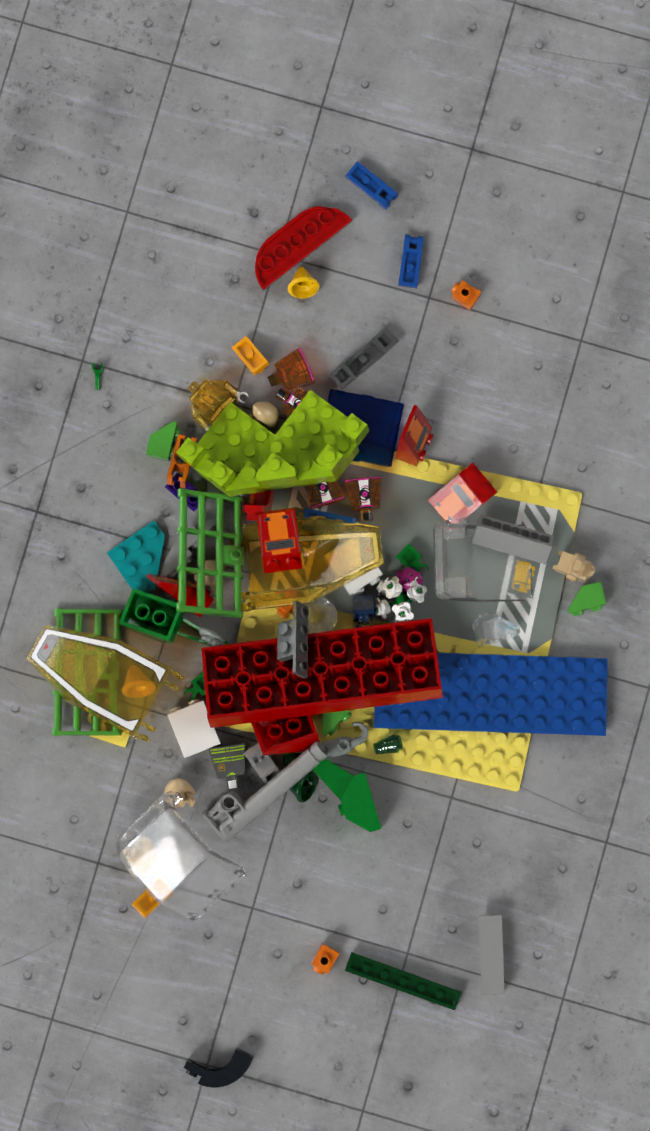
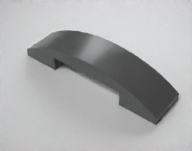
(364, 358)

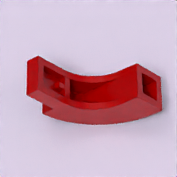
(259, 503)

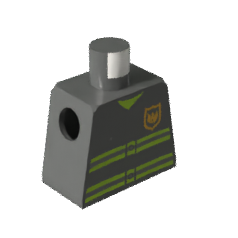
(229, 763)

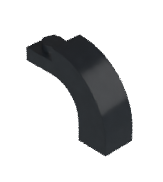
(223, 1076)

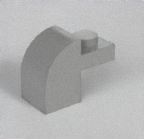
(261, 763)

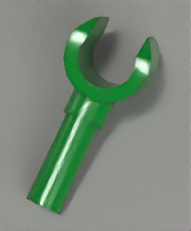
(97, 375)

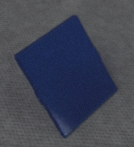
(382, 420)

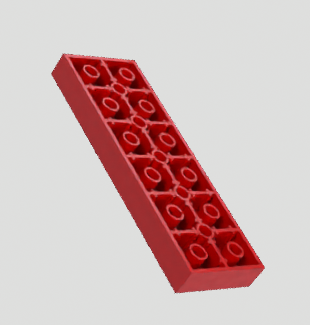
(344, 673)

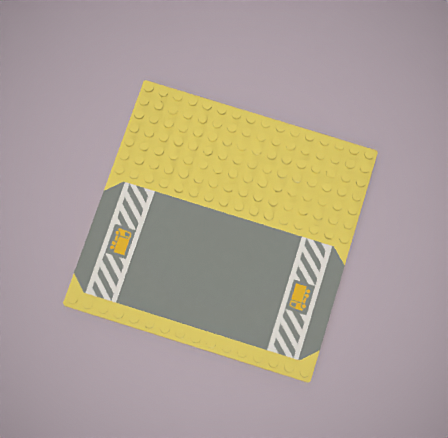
(407, 519)

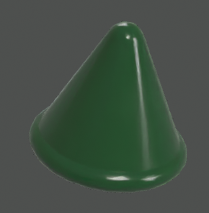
(304, 788)

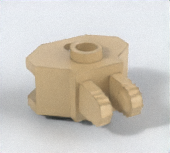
(574, 567)

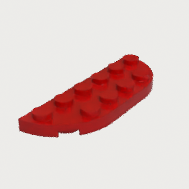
(297, 241)

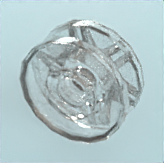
(329, 614)

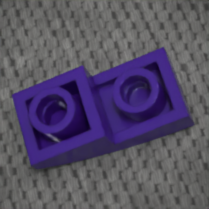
(192, 502)

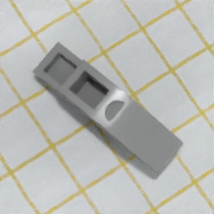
(172, 560)

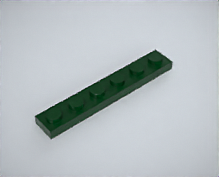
(403, 981)

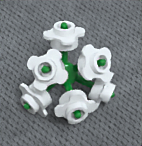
(403, 600)

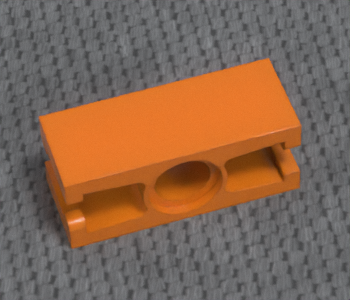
(179, 467)

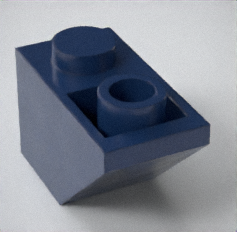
(363, 609)

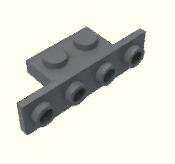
(293, 640)

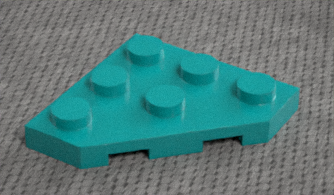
(139, 557)

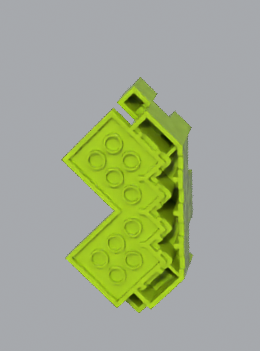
(249, 459)

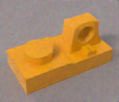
(250, 356)
(145, 904)

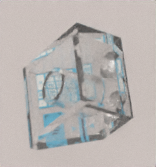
(493, 629)

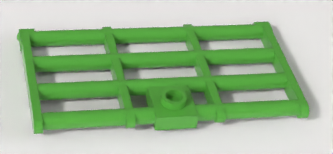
(225, 554)
(59, 614)

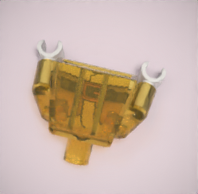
(211, 399)

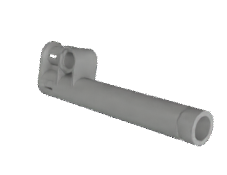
(234, 818)

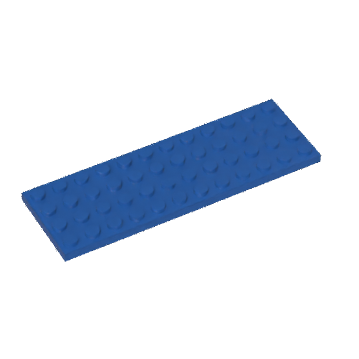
(509, 696)

